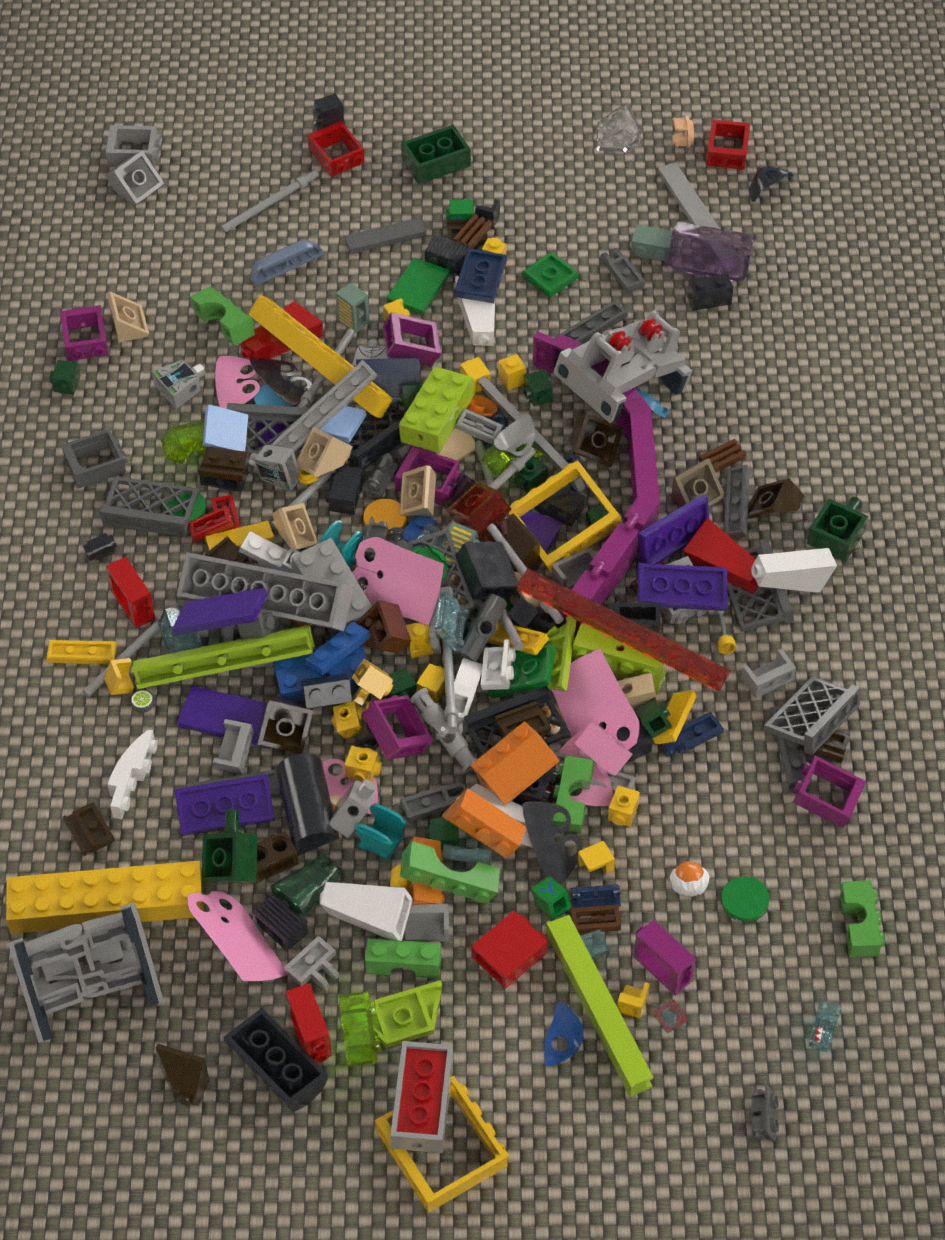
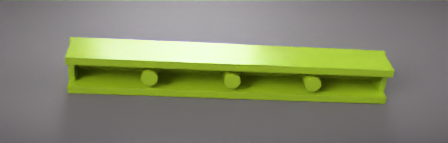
(223, 657)
(599, 1005)

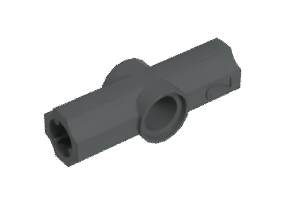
(489, 615)

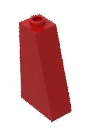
(266, 345)
(716, 549)

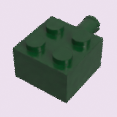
(838, 528)
(229, 855)

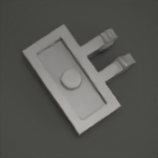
(311, 961)

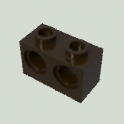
(274, 861)

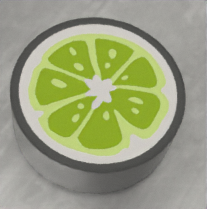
(142, 701)

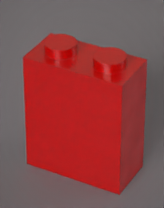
(510, 949)

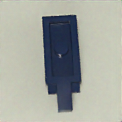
(694, 734)

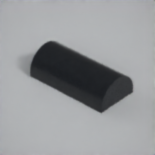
(306, 802)
(277, 1060)

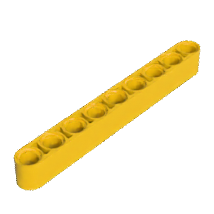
(315, 352)

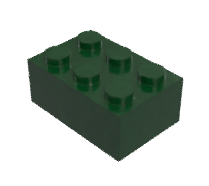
(435, 154)

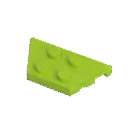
(563, 641)
(407, 1014)

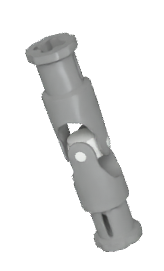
(435, 717)

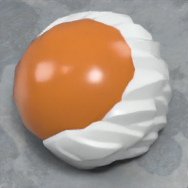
(689, 879)

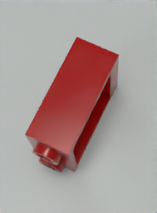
(337, 132)
(736, 157)
(130, 592)
(309, 1023)

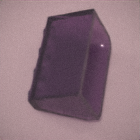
(711, 251)

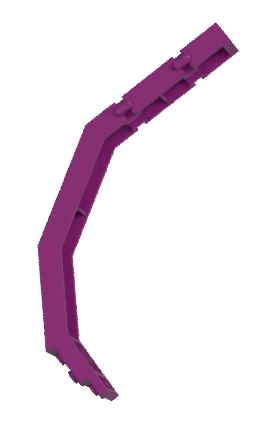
(623, 544)

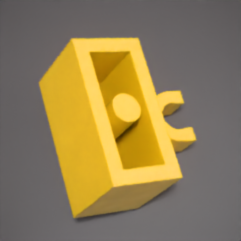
(371, 680)

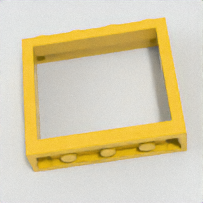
(586, 538)
(483, 1130)

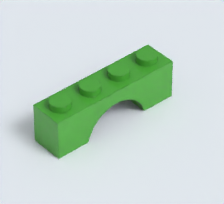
(234, 322)
(422, 866)

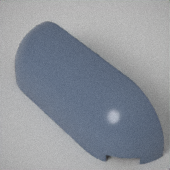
(284, 261)

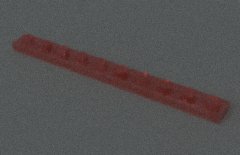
(623, 629)

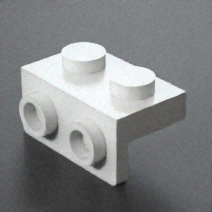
(497, 667)

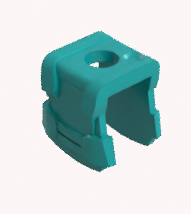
(347, 550)
(384, 834)

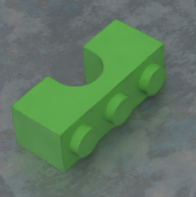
(574, 774)
(860, 900)
(420, 957)

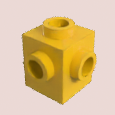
(348, 719)
(362, 764)

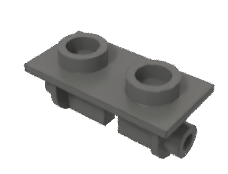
(380, 476)
(374, 530)
(767, 1123)

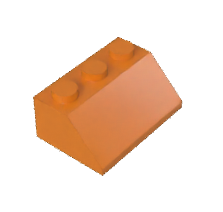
(514, 763)
(485, 823)

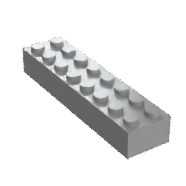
(288, 597)

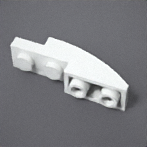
(267, 553)
(465, 689)
(130, 768)

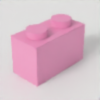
(603, 749)

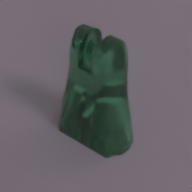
(305, 885)

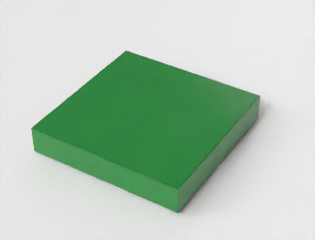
(550, 274)

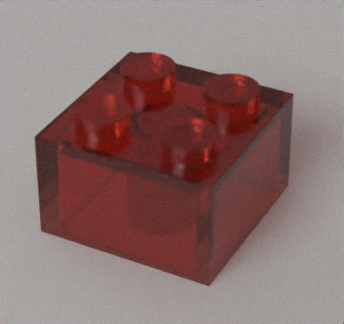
(479, 508)

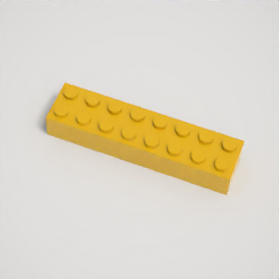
(71, 898)

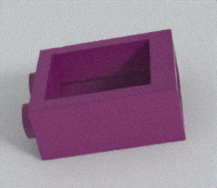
(79, 319)
(397, 348)
(441, 464)
(417, 734)
(836, 776)
(664, 957)

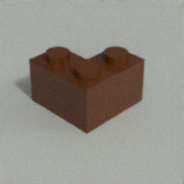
(385, 627)

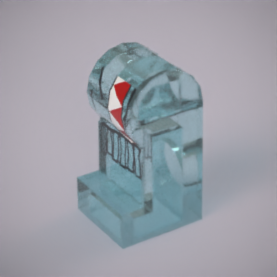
(824, 1026)

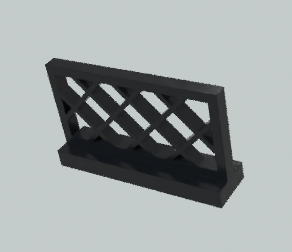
(380, 442)
(485, 718)

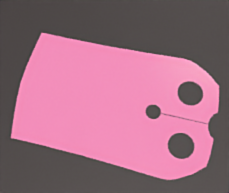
(407, 578)
(596, 698)
(238, 939)

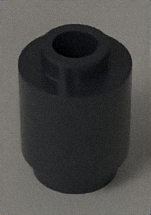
(100, 547)

